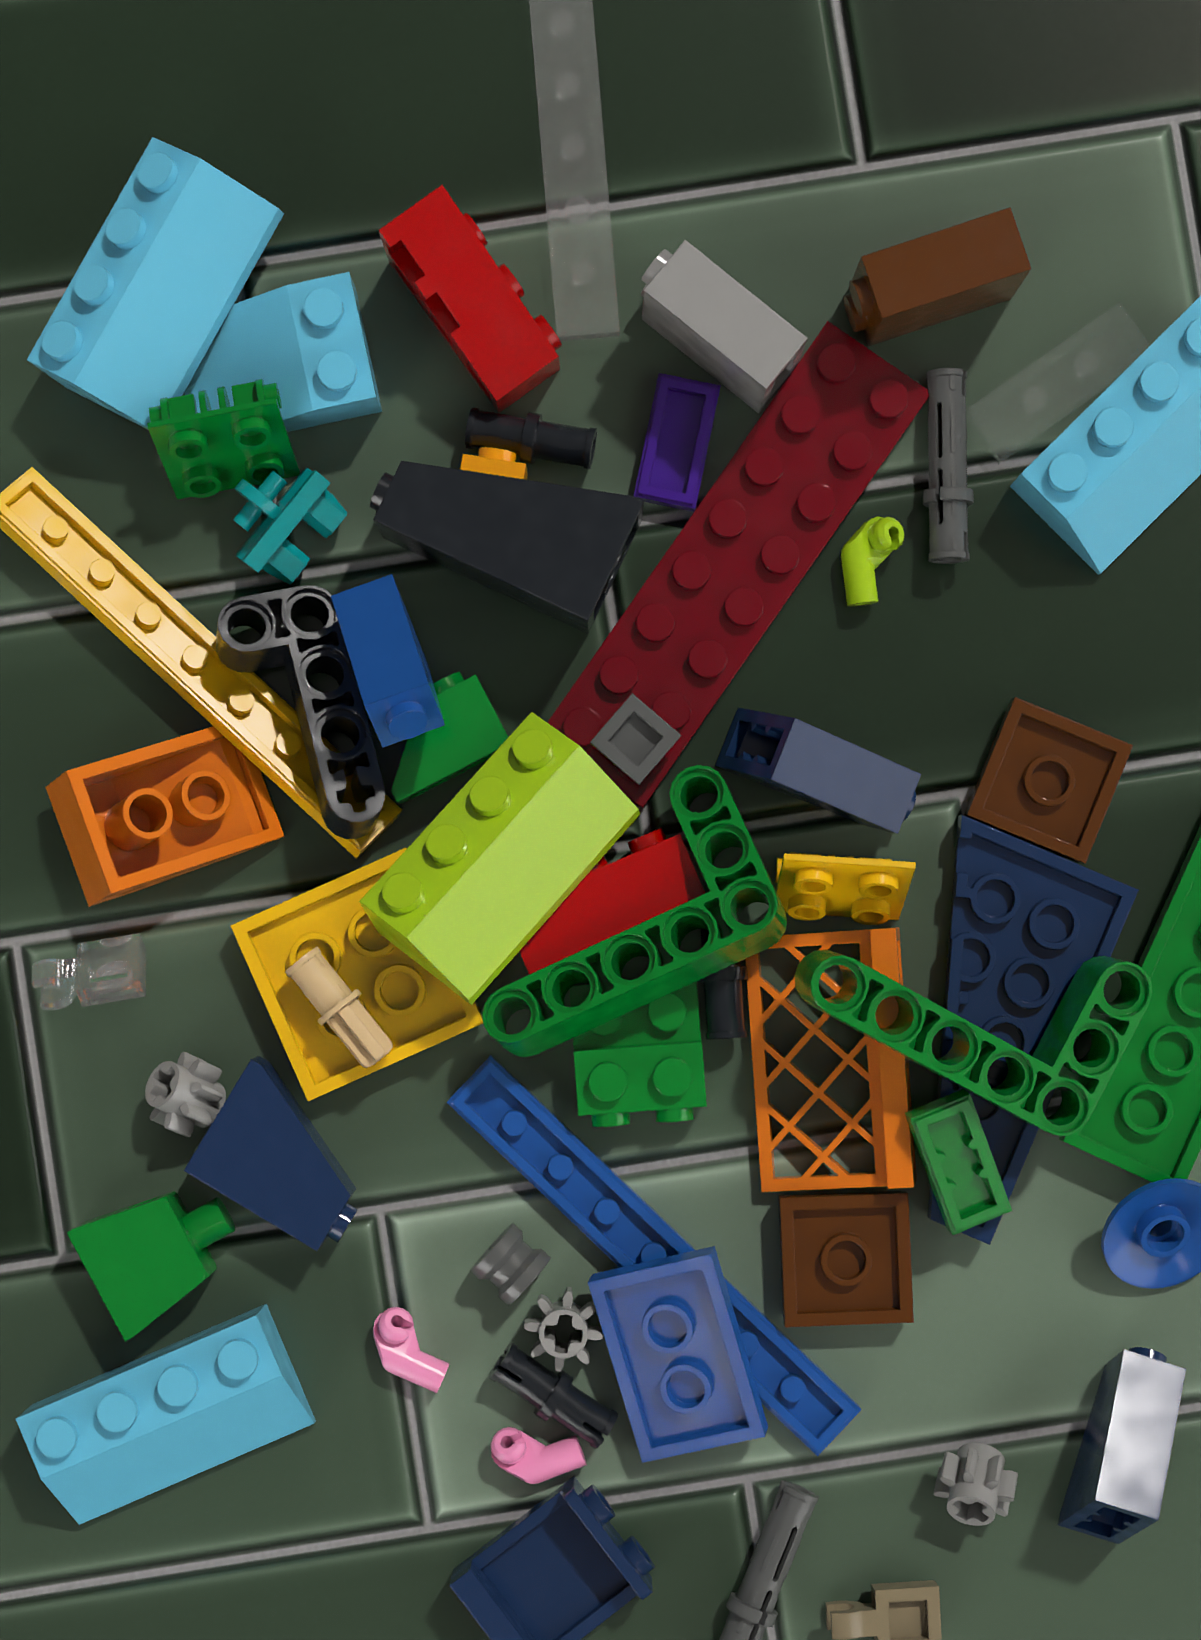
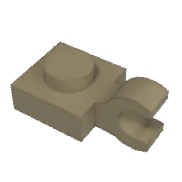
(896, 1613)

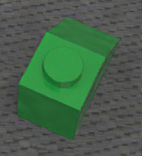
(465, 741)

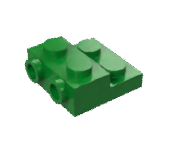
(641, 1061)

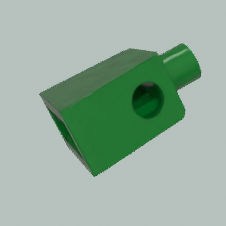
(149, 1255)

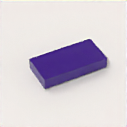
(676, 442)

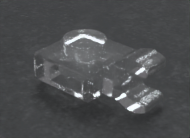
(99, 974)

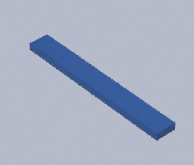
(635, 1233)

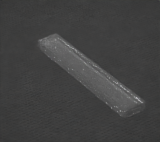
(574, 169)

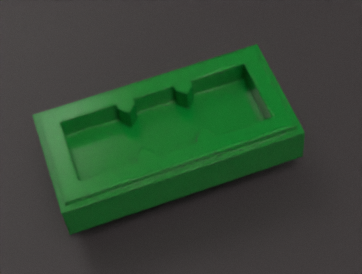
(958, 1161)

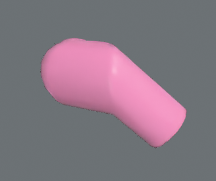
(401, 1353)
(531, 1459)

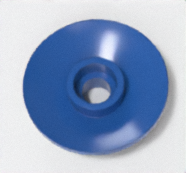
(1155, 1234)

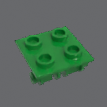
(222, 445)

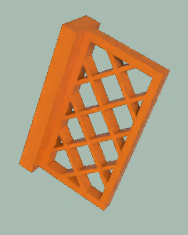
(886, 1073)

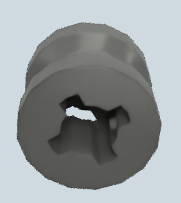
(510, 1264)

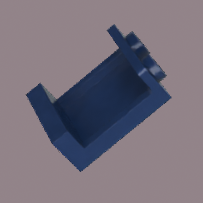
(554, 1570)

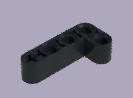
(316, 711)

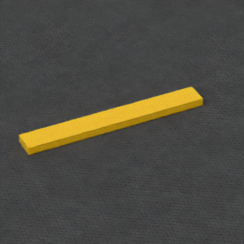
(170, 642)

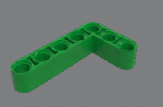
(656, 938)
(975, 1049)

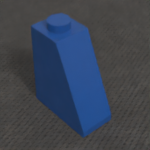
(387, 661)

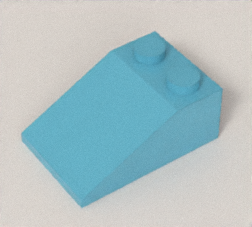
(305, 341)

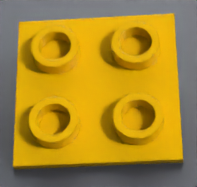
(847, 886)

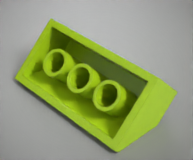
(500, 858)

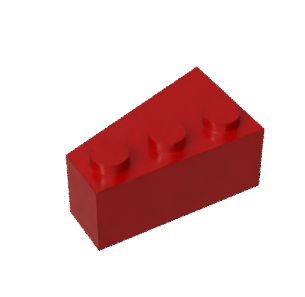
(471, 298)

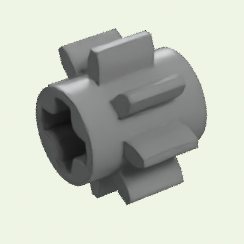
(185, 1094)
(547, 1336)
(976, 1484)

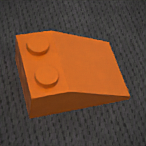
(161, 813)

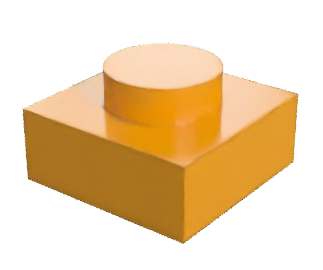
(495, 462)

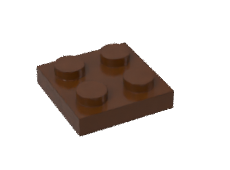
(1048, 780)
(845, 1259)

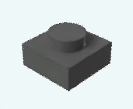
(635, 739)

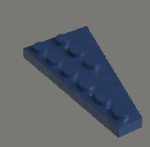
(1013, 948)

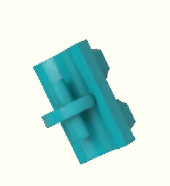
(303, 500)

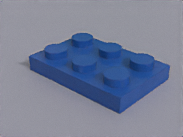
(678, 1354)

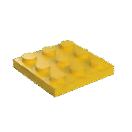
(395, 989)

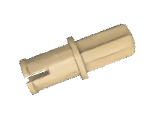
(340, 1008)

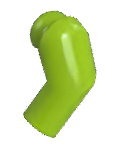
(864, 553)

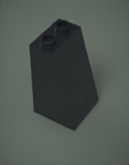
(514, 535)

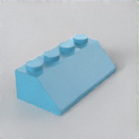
(155, 283)
(1125, 450)
(166, 1416)

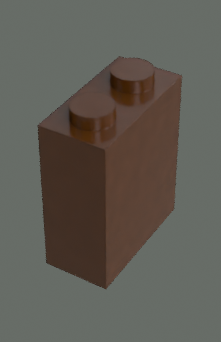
(937, 277)

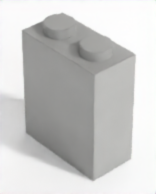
(720, 324)

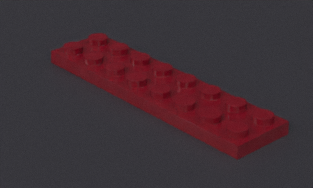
(745, 547)

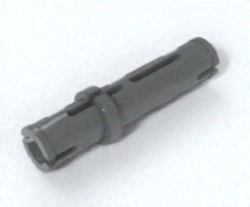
(947, 453)
(755, 1601)

